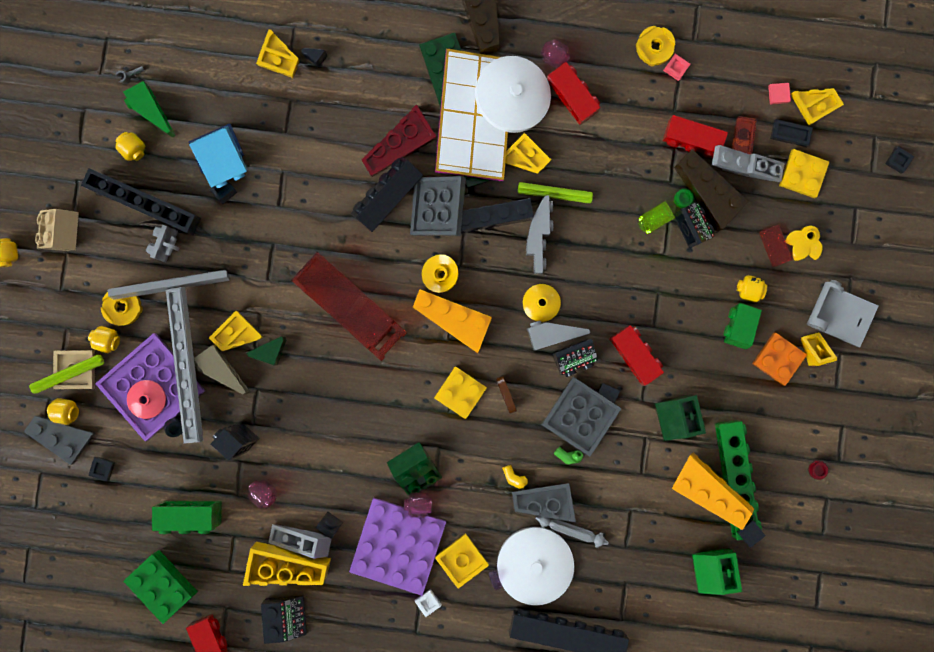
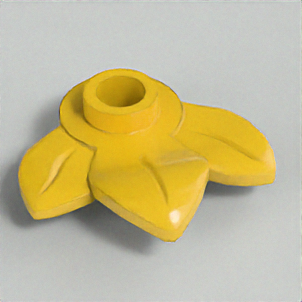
(802, 245)

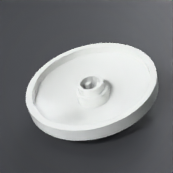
(513, 94)
(535, 565)

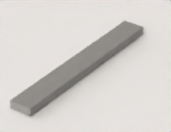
(184, 365)

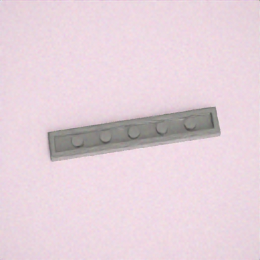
(163, 285)

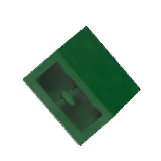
(680, 418)
(414, 469)

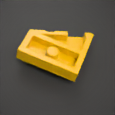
(527, 155)

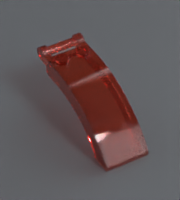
(347, 305)

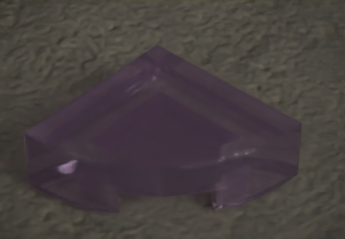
(495, 580)

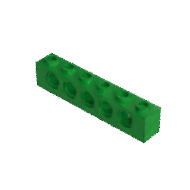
(724, 432)

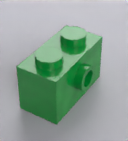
(742, 326)

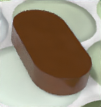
(506, 394)

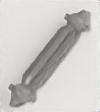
(572, 530)

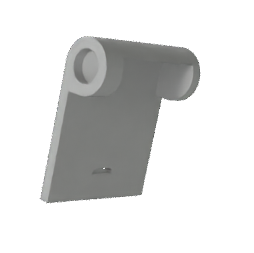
(842, 314)

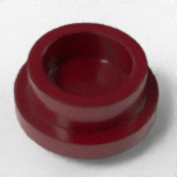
(818, 470)

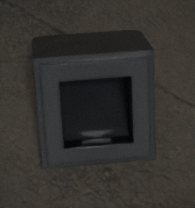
(316, 56)

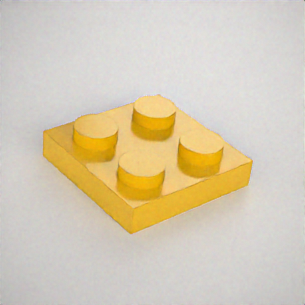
(804, 173)
(460, 392)
(461, 561)

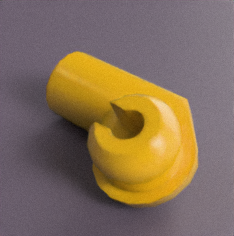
(514, 480)

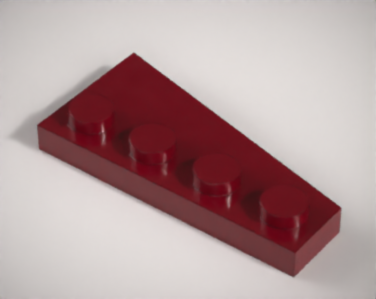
(405, 138)

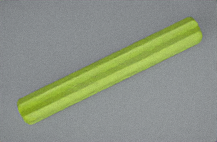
(555, 192)
(66, 374)

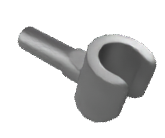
(127, 76)

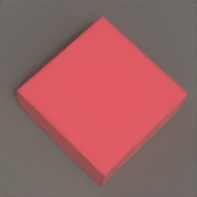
(676, 67)
(779, 93)

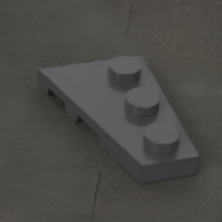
(60, 439)
(547, 502)

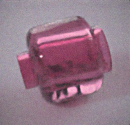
(555, 53)
(262, 494)
(418, 505)

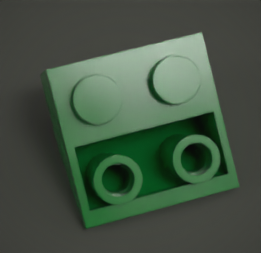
(717, 572)

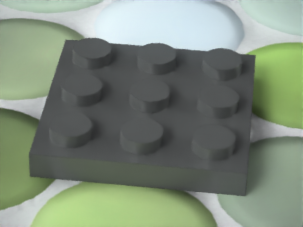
(438, 206)
(581, 416)

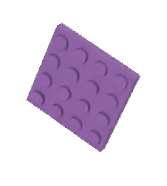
(150, 362)
(397, 547)

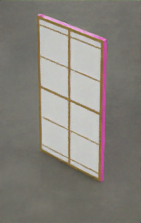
(465, 138)

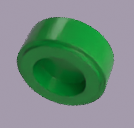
(683, 198)

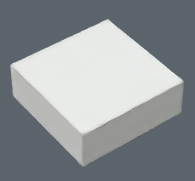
(428, 603)

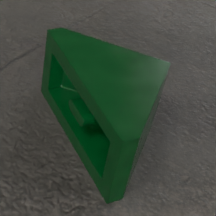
(270, 351)

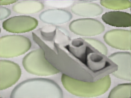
(747, 165)
(539, 227)

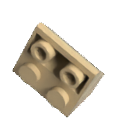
(57, 230)

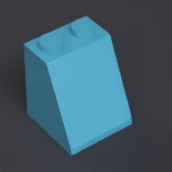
(219, 157)

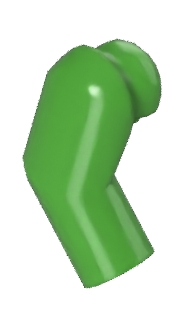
(569, 457)

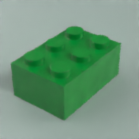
(186, 516)
(160, 586)

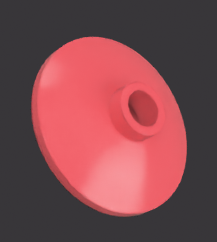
(155, 399)

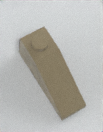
(215, 365)

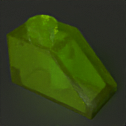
(656, 218)

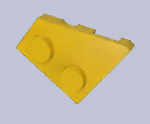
(277, 56)
(816, 103)
(234, 333)

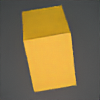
(817, 350)

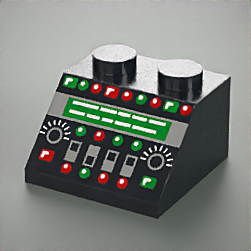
(694, 225)
(575, 357)
(283, 619)

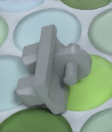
(164, 244)

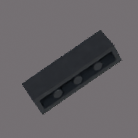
(386, 193)
(497, 215)
(234, 441)

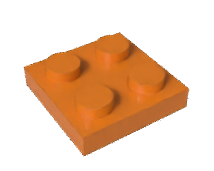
(779, 359)

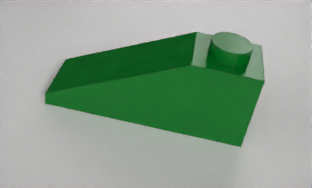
(143, 101)

